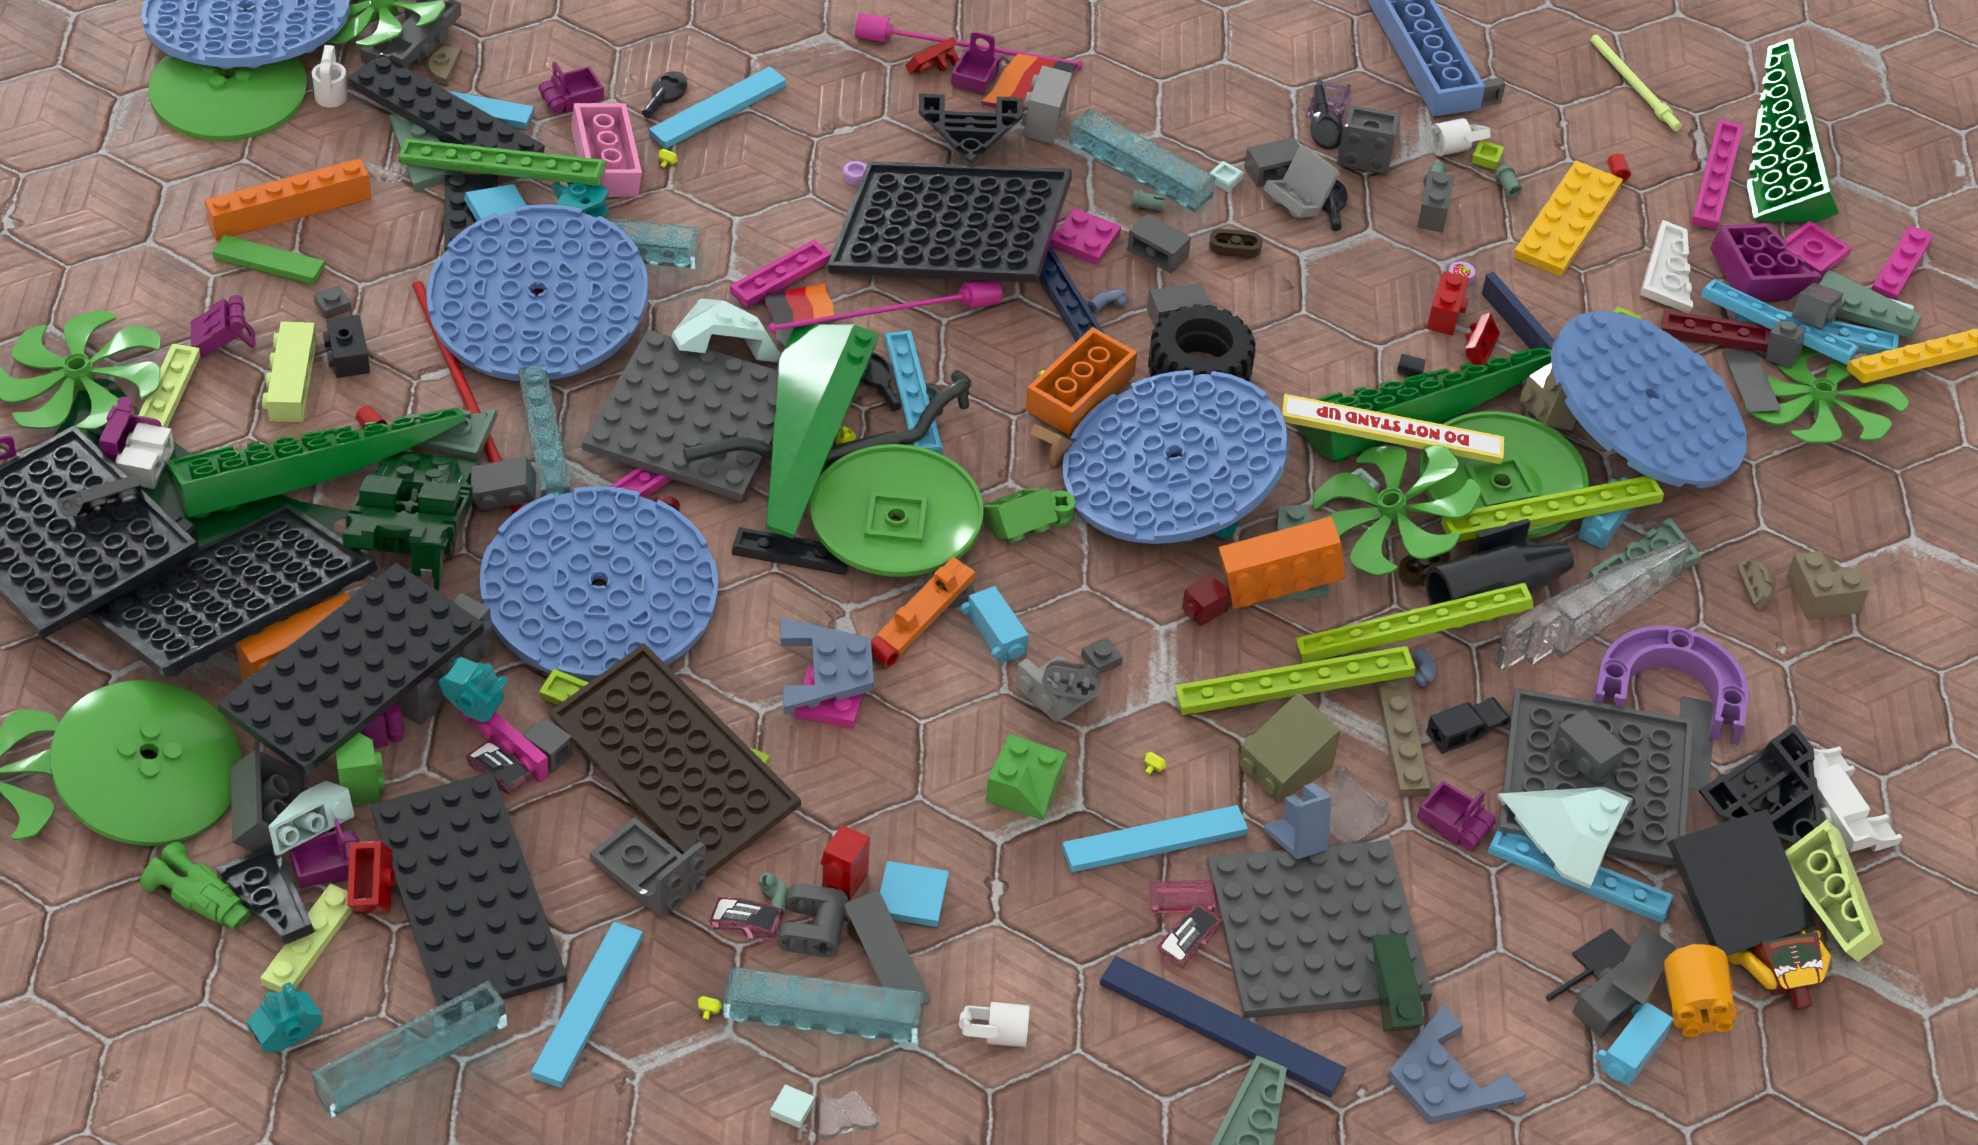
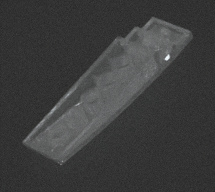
(1590, 606)

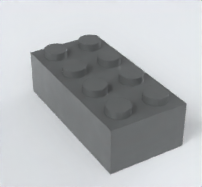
(428, 695)

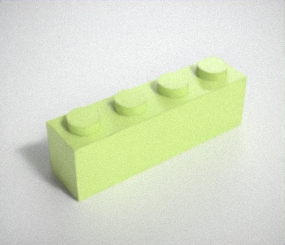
(291, 372)

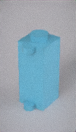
(1601, 528)
(997, 624)
(1636, 1043)

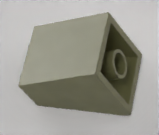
(1291, 748)

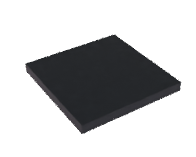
(1741, 883)

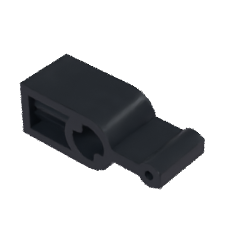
(1465, 724)

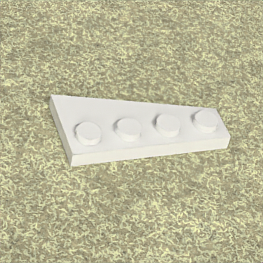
(1668, 269)

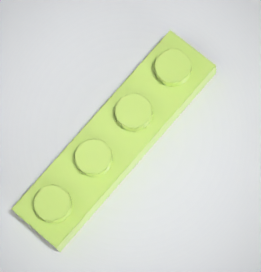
(173, 381)
(299, 956)

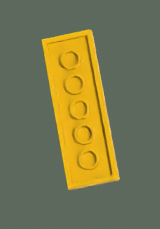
(1568, 218)

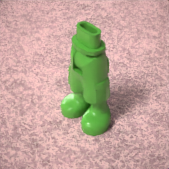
(197, 891)

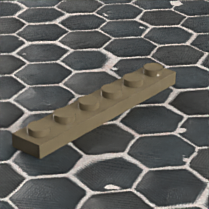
(1402, 737)

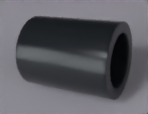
(1411, 365)

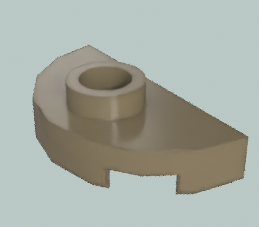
(443, 63)
(1759, 581)

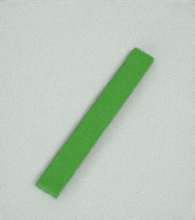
(502, 162)

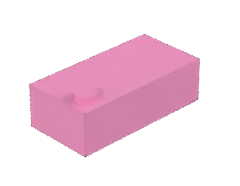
(606, 134)

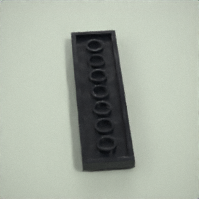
(436, 108)

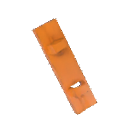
(927, 604)

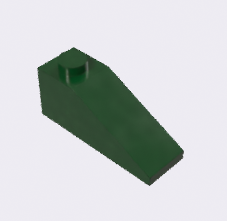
(1396, 983)

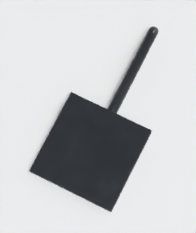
(1595, 956)

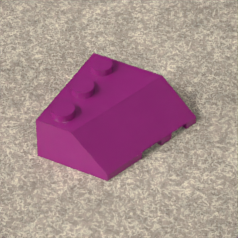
(1760, 263)

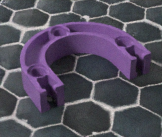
(1682, 651)

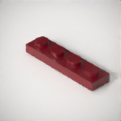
(1715, 330)

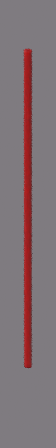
(459, 379)

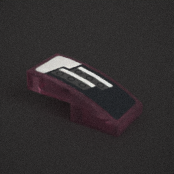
(506, 769)
(750, 916)
(1189, 934)

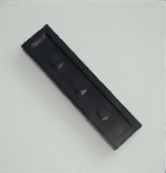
(786, 551)

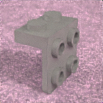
(1304, 184)
(1030, 684)

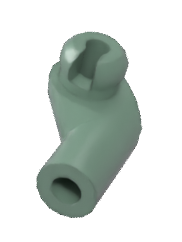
(774, 889)

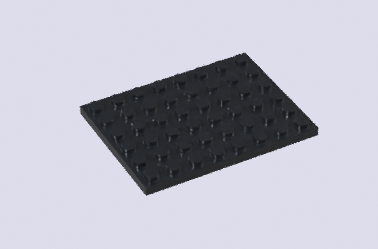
(951, 221)
(76, 563)
(231, 590)

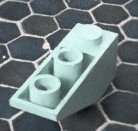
(310, 815)

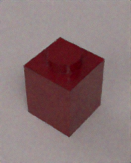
(1205, 600)

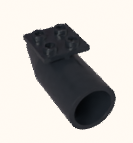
(1499, 561)

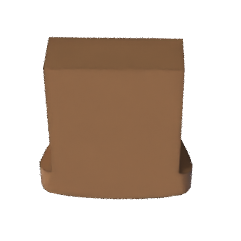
(1059, 444)

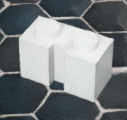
(146, 453)

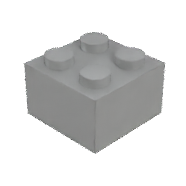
(1046, 104)

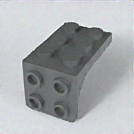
(1368, 139)
(651, 866)

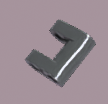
(1077, 689)
(829, 912)

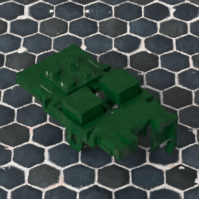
(412, 509)

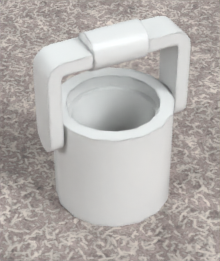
(329, 80)
(1456, 136)
(1006, 1023)

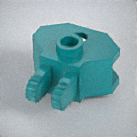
(582, 196)
(473, 688)
(284, 1019)

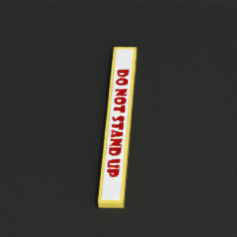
(1391, 428)

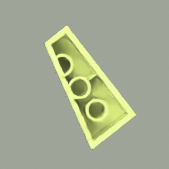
(1834, 889)

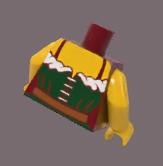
(1788, 965)

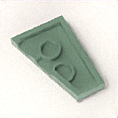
(465, 438)

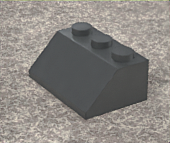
(259, 794)

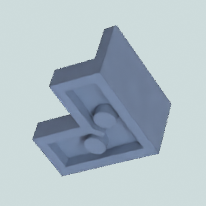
(1304, 824)

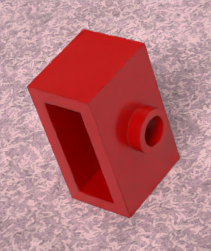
(1448, 303)
(846, 861)
(370, 877)

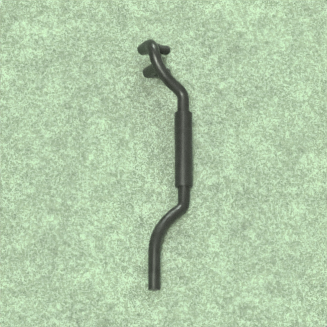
(937, 397)

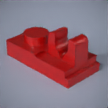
(937, 53)
(1482, 339)

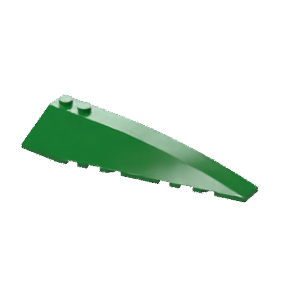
(1788, 163)
(814, 394)
(1427, 397)
(232, 478)

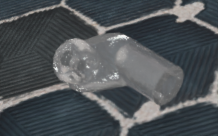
(396, 172)

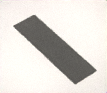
(1751, 380)
(1701, 749)
(884, 944)
(1643, 965)

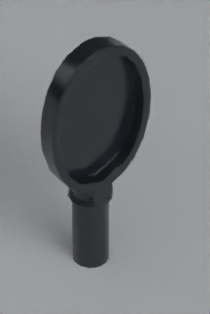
(665, 89)
(1325, 125)
(1335, 203)
(880, 376)

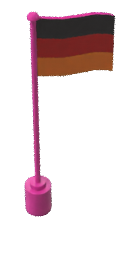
(1015, 78)
(813, 306)

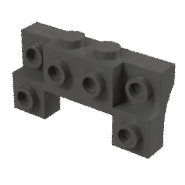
(416, 42)

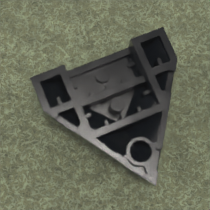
(970, 131)
(1774, 780)

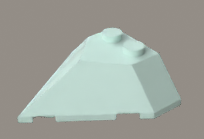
(723, 319)
(1570, 826)

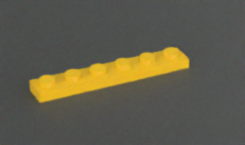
(1914, 356)

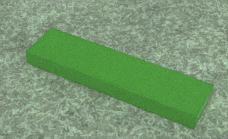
(268, 259)

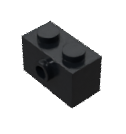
(347, 346)

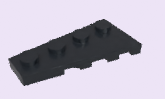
(456, 211)
(269, 893)

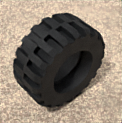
(1202, 331)

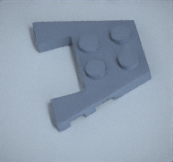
(839, 664)
(1438, 1083)

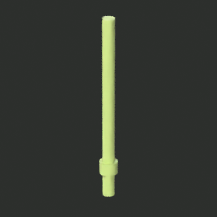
(1662, 110)

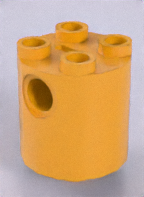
(1700, 990)

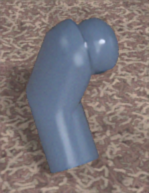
(1104, 298)
(1427, 668)

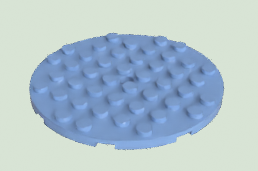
(229, 37)
(486, 280)
(1612, 370)
(1229, 462)
(551, 551)

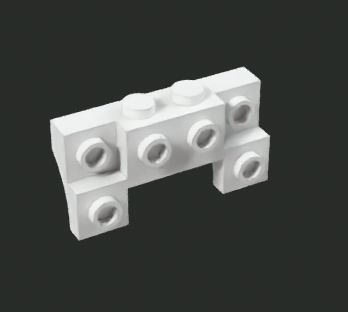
(1845, 806)

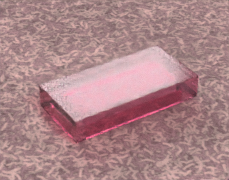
(1181, 895)

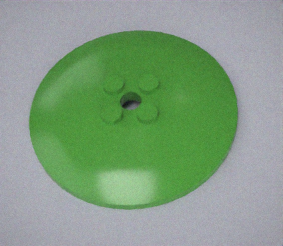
(216, 108)
(1533, 464)
(875, 483)
(137, 798)

